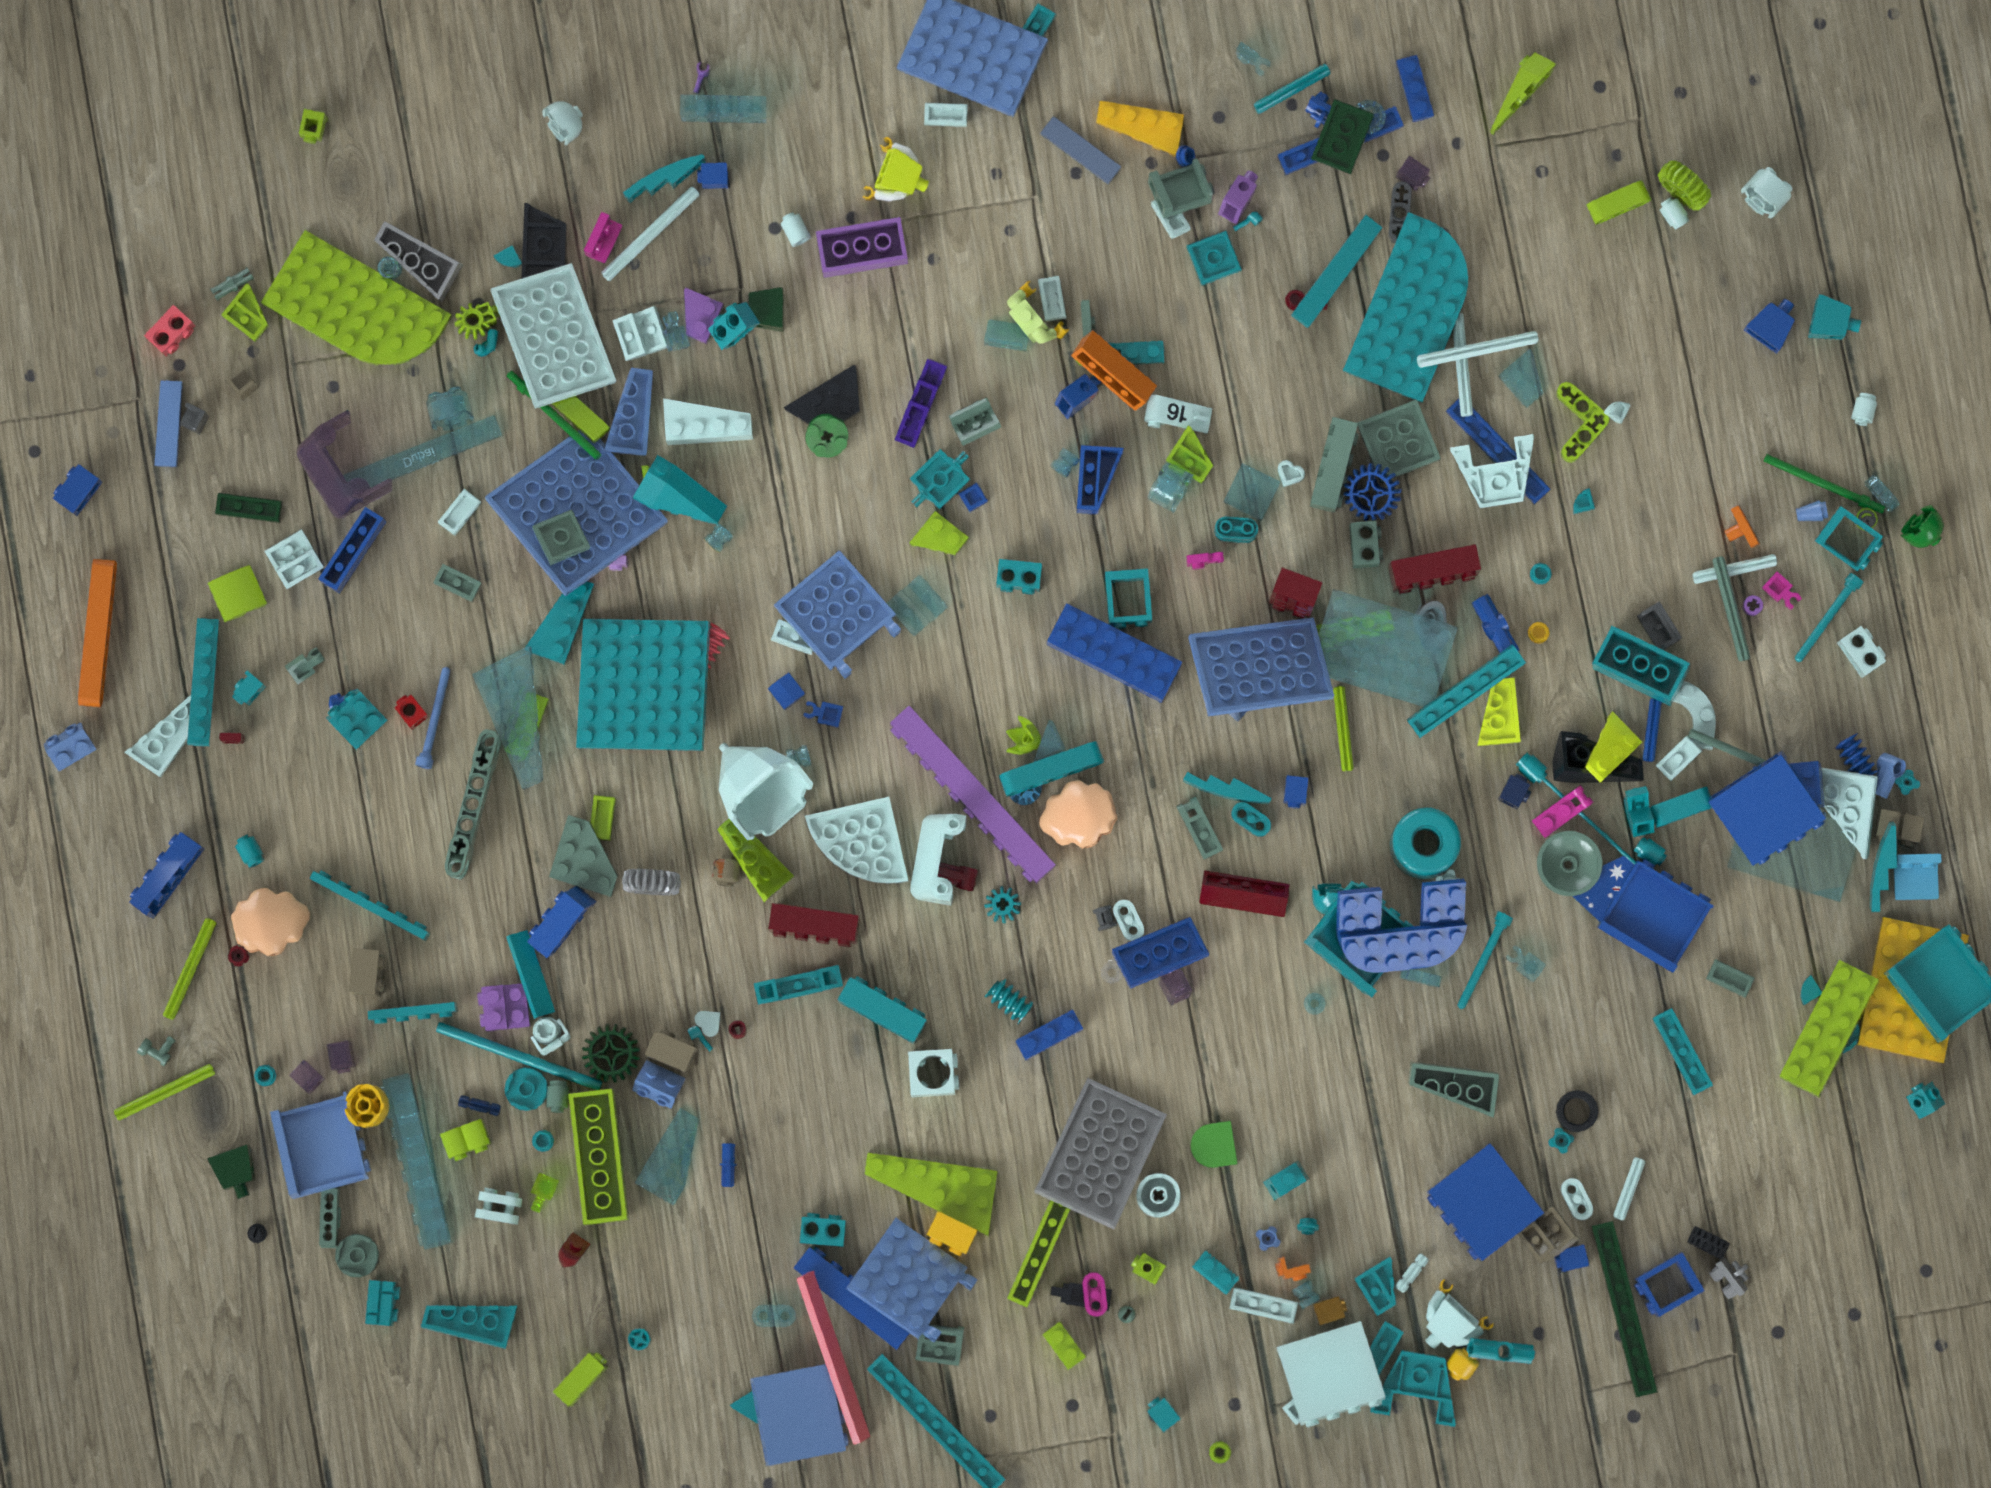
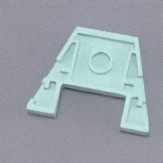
(1497, 482)

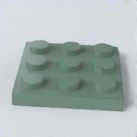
(1399, 439)

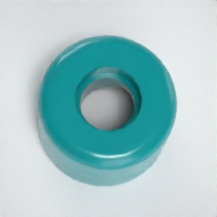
(1413, 862)

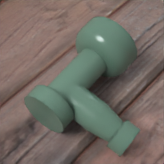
(161, 1055)

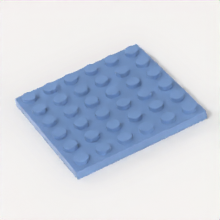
(596, 492)

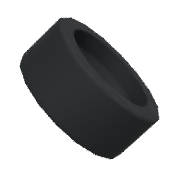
(1588, 1099)

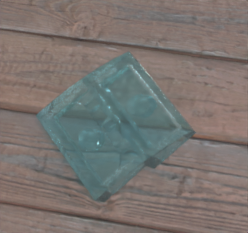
(917, 605)

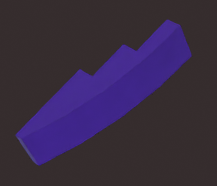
(921, 403)

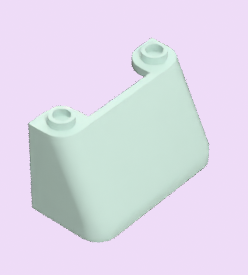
(925, 883)

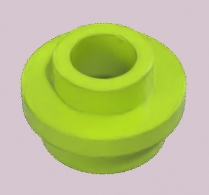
(1227, 1452)

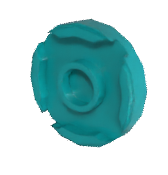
(526, 1089)

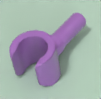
(701, 74)

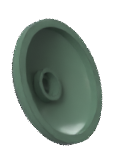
(1582, 854)

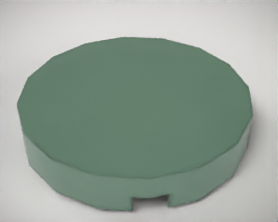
(357, 1255)

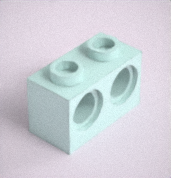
(1857, 654)

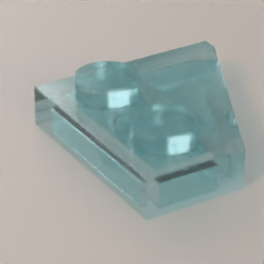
(1523, 379)

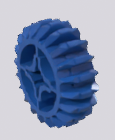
(1372, 501)

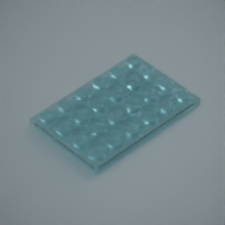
(1385, 648)

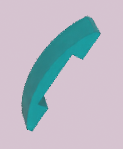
(798, 985)

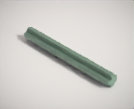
(1731, 608)

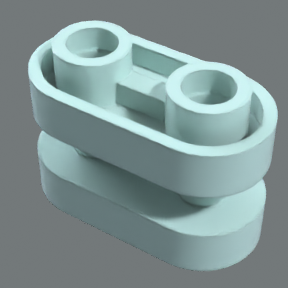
(489, 1197)

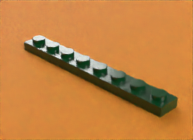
(1624, 1309)

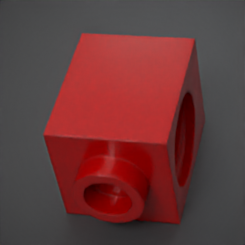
(419, 715)

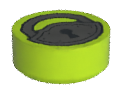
(1868, 516)

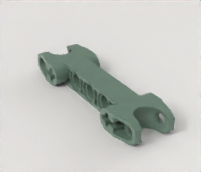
(481, 753)

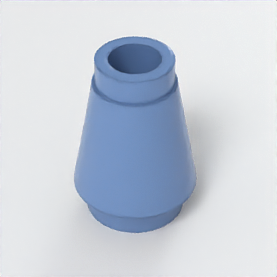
(1812, 512)

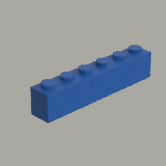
(834, 1285)

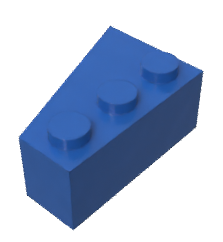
(1095, 476)
(560, 920)

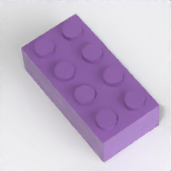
(862, 247)

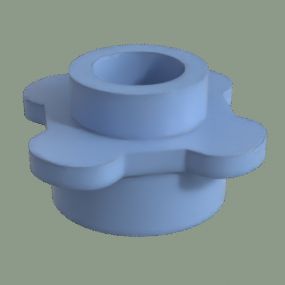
(1273, 1242)

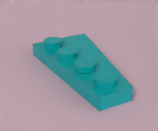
(559, 628)
(475, 1323)

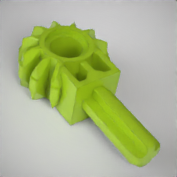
(483, 313)

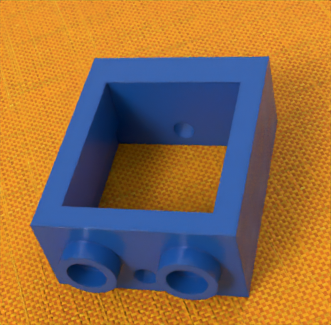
(1687, 1273)

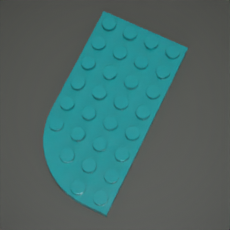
(1411, 310)

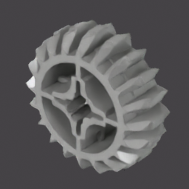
(651, 882)

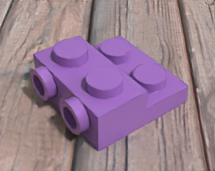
(504, 1007)

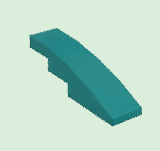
(672, 174)
(1235, 791)
(1885, 859)

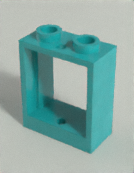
(1874, 546)
(1128, 576)

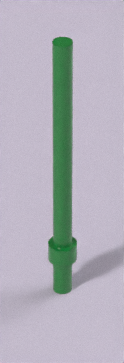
(522, 388)
(1862, 500)

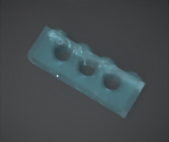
(723, 108)

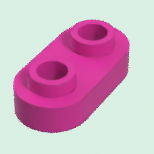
(1094, 1294)

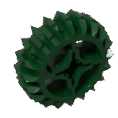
(609, 1042)

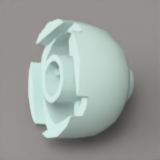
(564, 120)

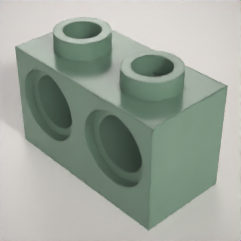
(1360, 544)

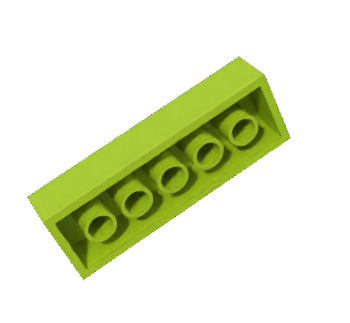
(1829, 1028)
(598, 1157)

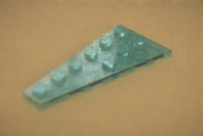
(512, 705)

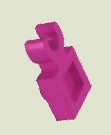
(1199, 561)
(1779, 588)

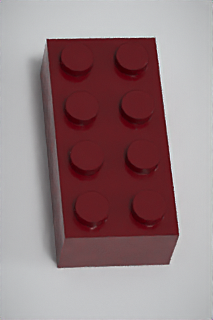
(1434, 568)
(1295, 593)
(813, 923)

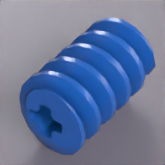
(1855, 756)

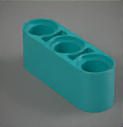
(1681, 807)

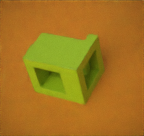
(309, 119)
(1156, 1270)

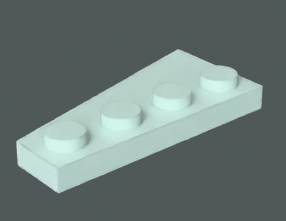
(164, 741)

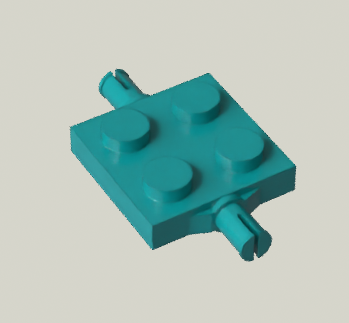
(939, 479)

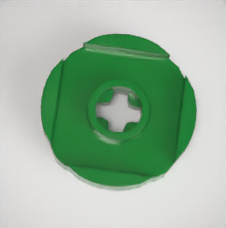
(832, 425)

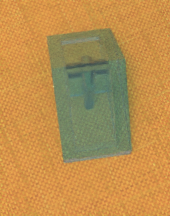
(1050, 743)

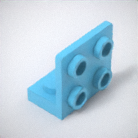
(1916, 877)

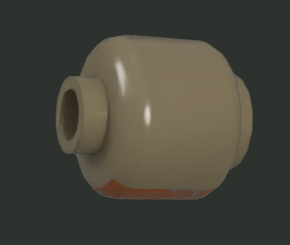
(726, 871)

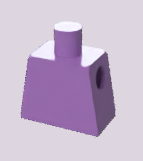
(1238, 197)

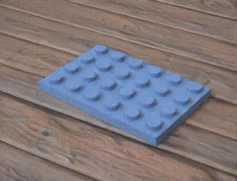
(972, 54)
(1261, 666)

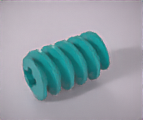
(1009, 1000)

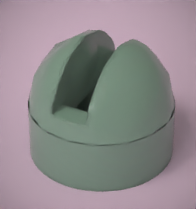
(1122, 1311)

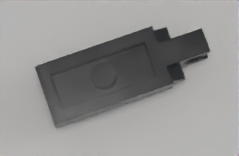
(1073, 1295)

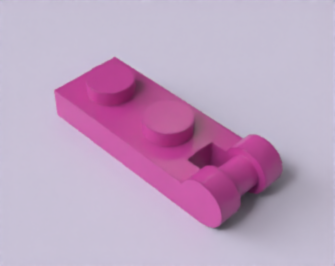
(1561, 811)

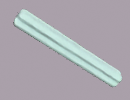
(1736, 568)

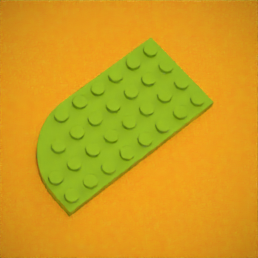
(353, 305)

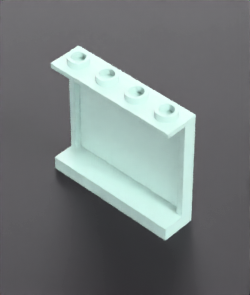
(1331, 1374)

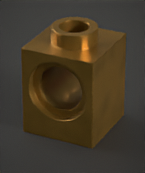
(1330, 1310)

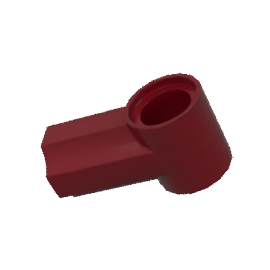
(961, 877)

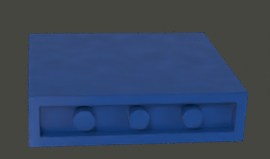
(1767, 809)
(1655, 915)
(1484, 1203)

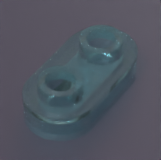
(774, 1316)

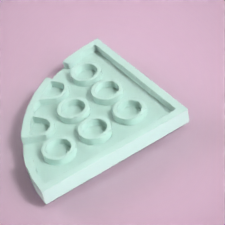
(861, 840)

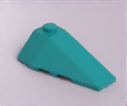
(674, 491)

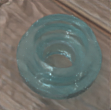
(1314, 996)

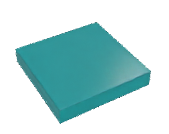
(1213, 258)

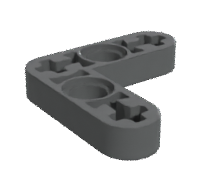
(1394, 222)

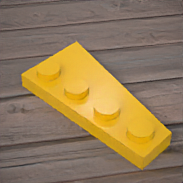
(1146, 125)

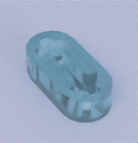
(1882, 493)
(1421, 977)

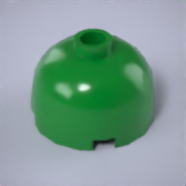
(1923, 529)

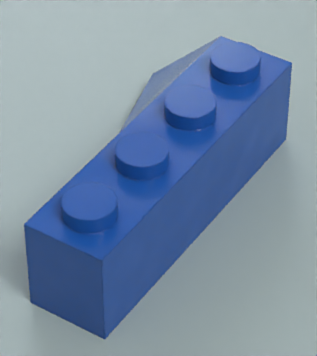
(166, 875)

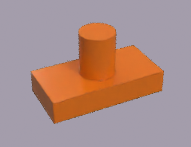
(1742, 528)

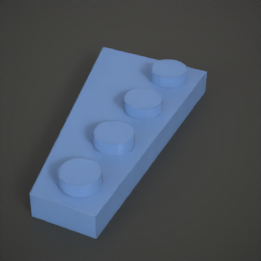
(631, 420)

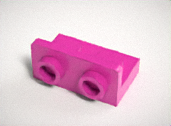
(602, 238)

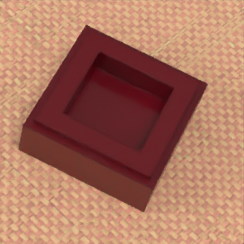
(231, 738)

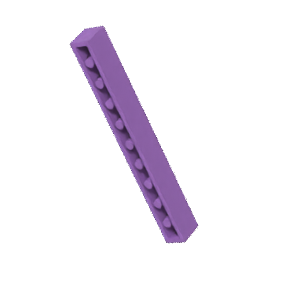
(972, 795)

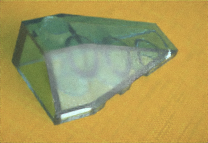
(669, 1163)

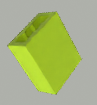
(581, 1378)

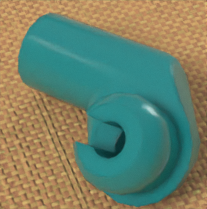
(489, 345)

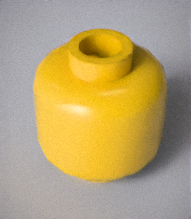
(1461, 1365)

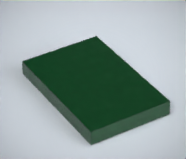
(1342, 136)

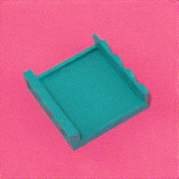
(1325, 944)
(1942, 982)

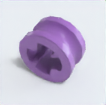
(1756, 610)

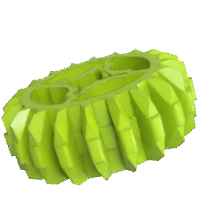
(1684, 185)

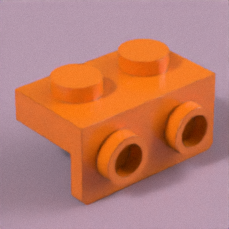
(1296, 1273)

